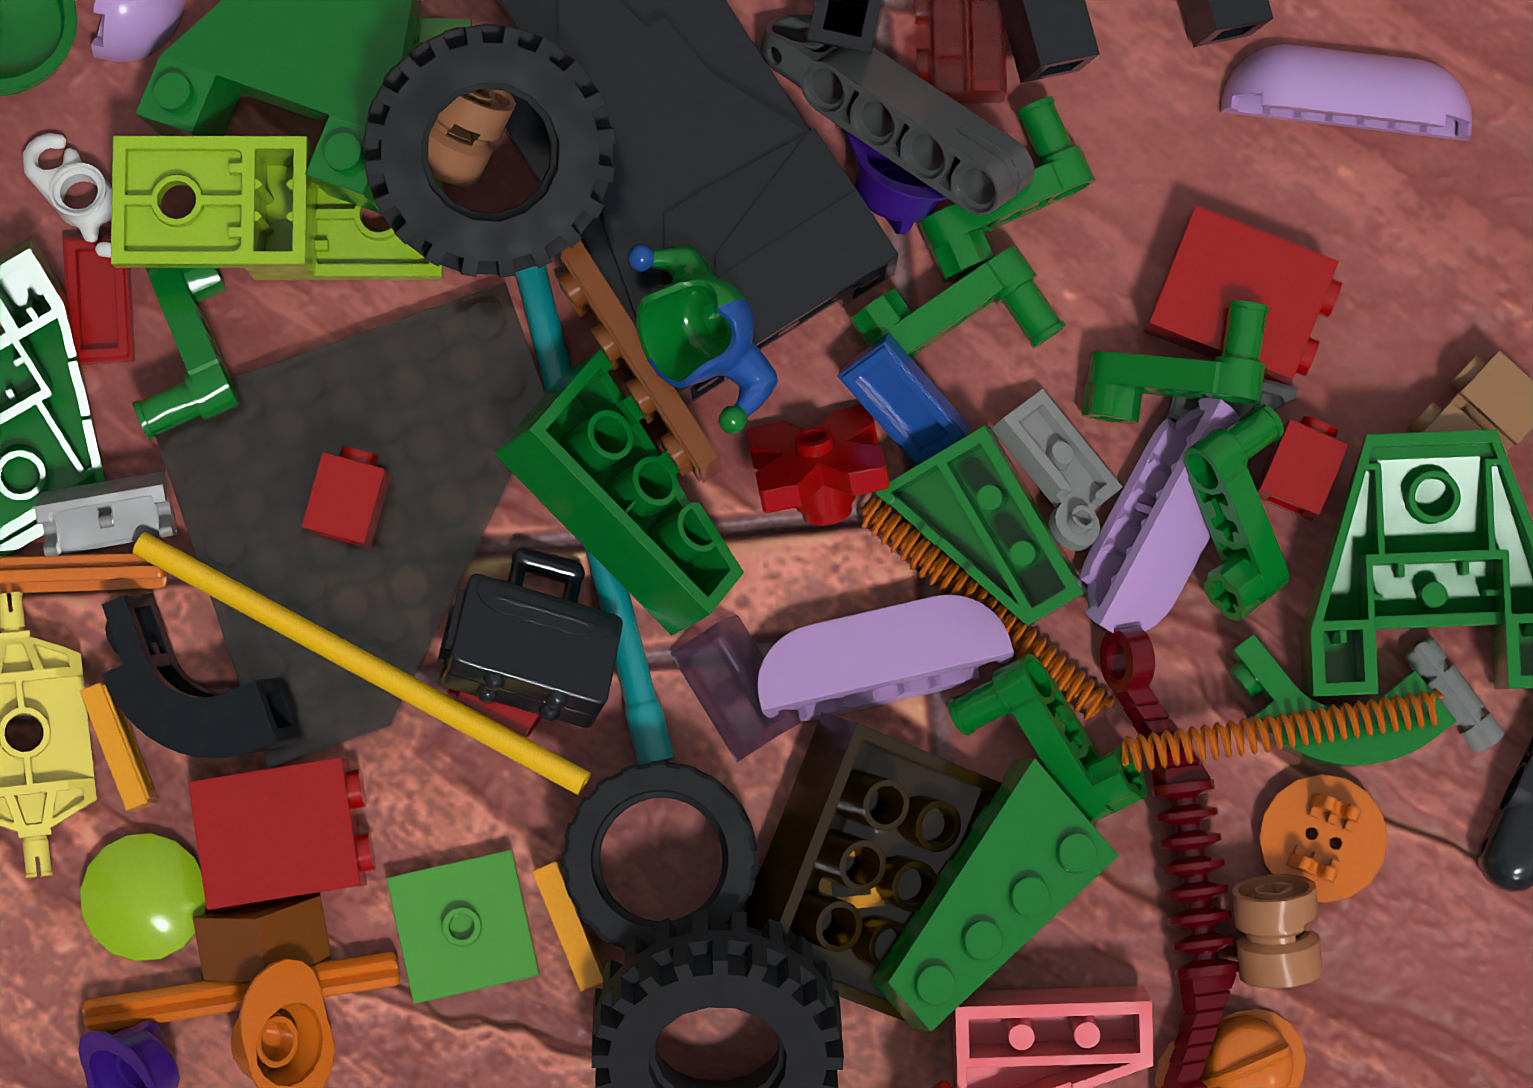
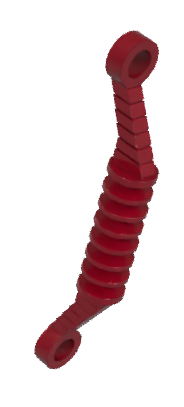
(1128, 669)

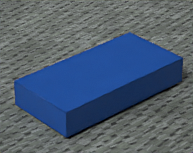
(903, 400)

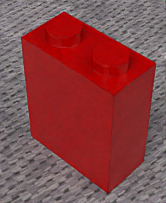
(1234, 261)
(280, 833)

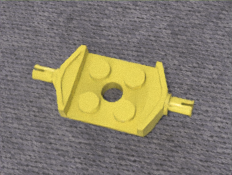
(58, 775)

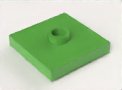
(463, 926)

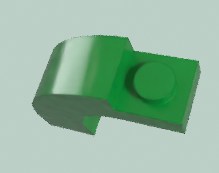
(1261, 675)

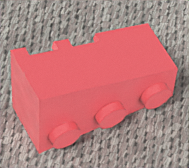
(1051, 1037)

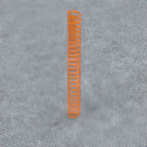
(928, 558)
(1238, 732)

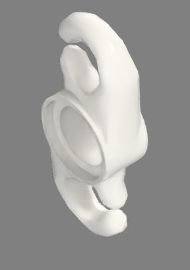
(55, 183)

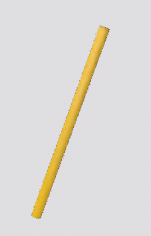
(362, 663)

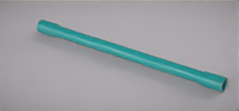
(642, 708)

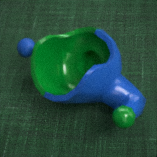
(701, 330)

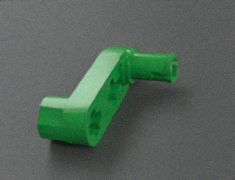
(959, 237)
(1001, 279)
(1120, 379)
(207, 384)
(1234, 513)
(1029, 693)

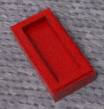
(98, 303)

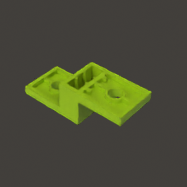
(249, 213)

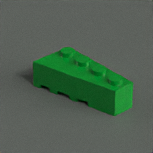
(621, 496)
(1004, 884)

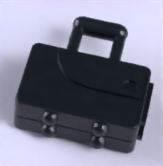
(530, 645)

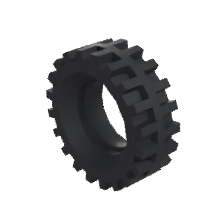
(432, 79)
(717, 969)

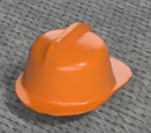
(284, 1029)
(1249, 1052)

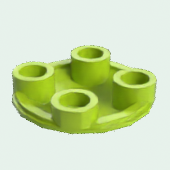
(142, 896)

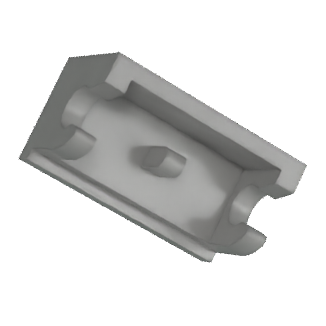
(105, 513)

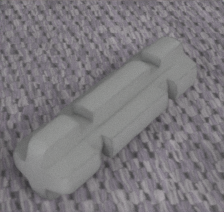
(1459, 698)

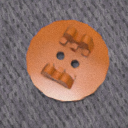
(1334, 810)

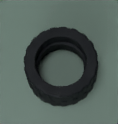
(641, 783)

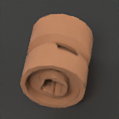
(463, 132)
(1276, 939)

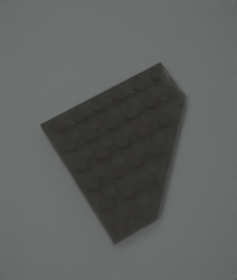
(434, 407)

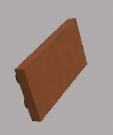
(620, 341)

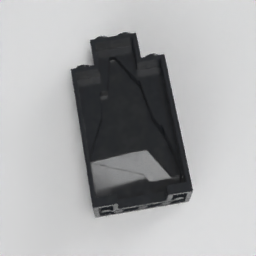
(707, 162)

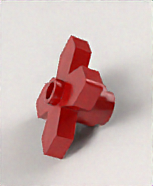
(818, 466)

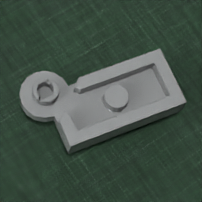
(1061, 468)

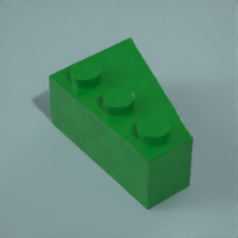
(988, 524)

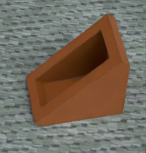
(249, 938)

